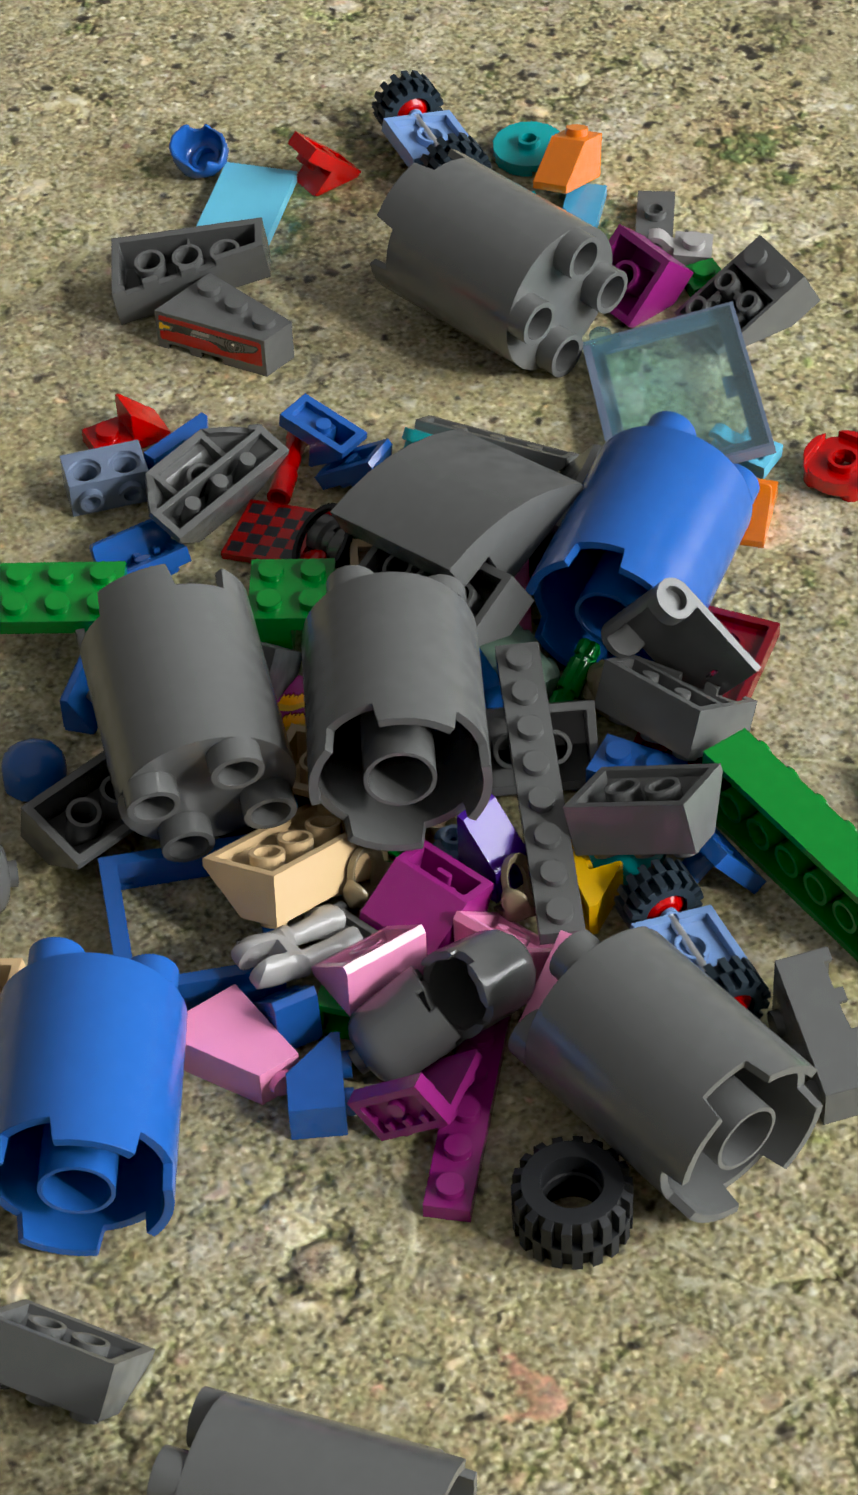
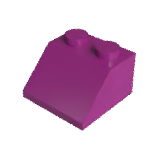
(652, 276)

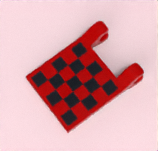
(268, 532)

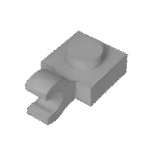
(686, 246)

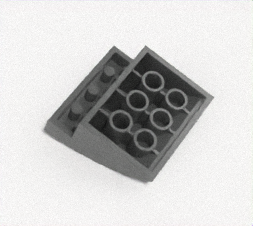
(457, 505)

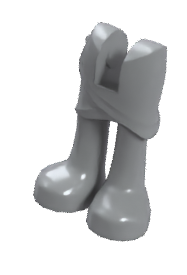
(277, 952)

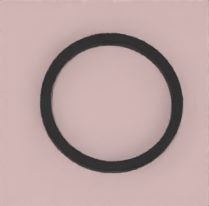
(296, 551)

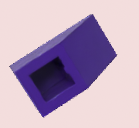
(487, 843)

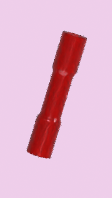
(286, 474)

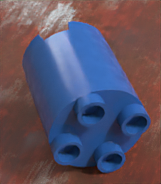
(647, 513)
(89, 1094)

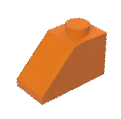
(570, 160)

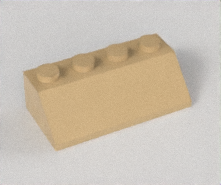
(287, 867)

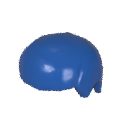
(198, 151)
(32, 768)

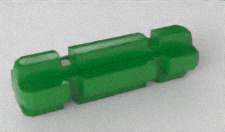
(576, 671)

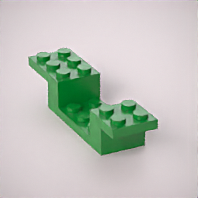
(65, 596)

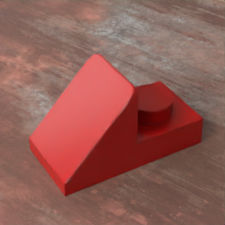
(322, 166)
(132, 423)

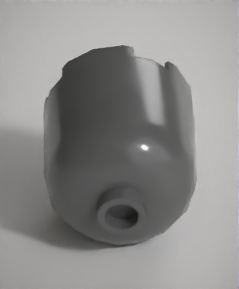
(478, 980)
(396, 1031)

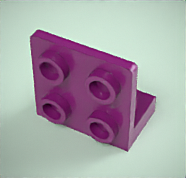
(417, 1100)

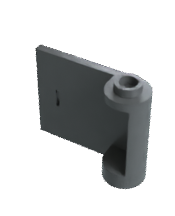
(680, 635)

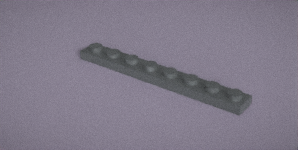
(539, 791)

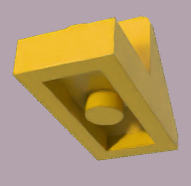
(597, 889)

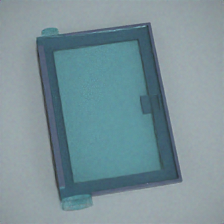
(685, 367)

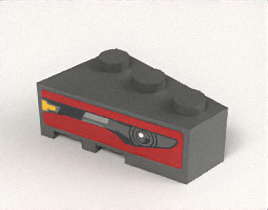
(225, 324)

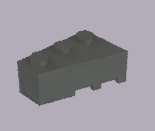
(667, 709)
(812, 1022)

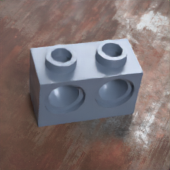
(104, 477)

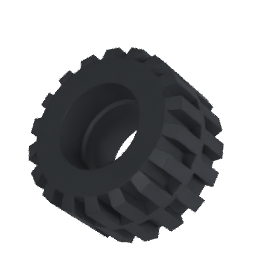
(572, 1233)

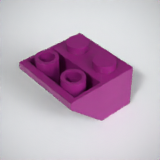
(427, 890)

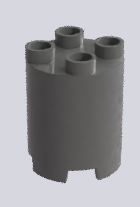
(497, 262)
(394, 706)
(186, 711)
(666, 1068)
(275, 1450)

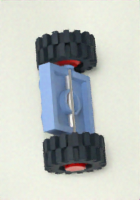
(418, 125)
(671, 904)

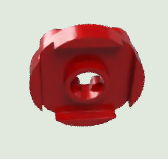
(822, 468)

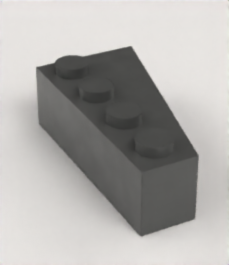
(162, 264)

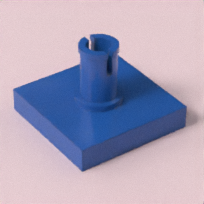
(726, 858)

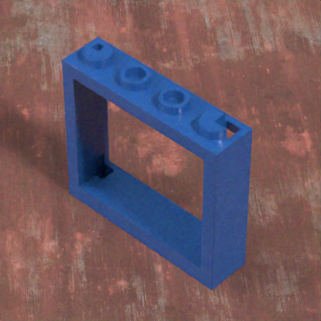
(152, 868)

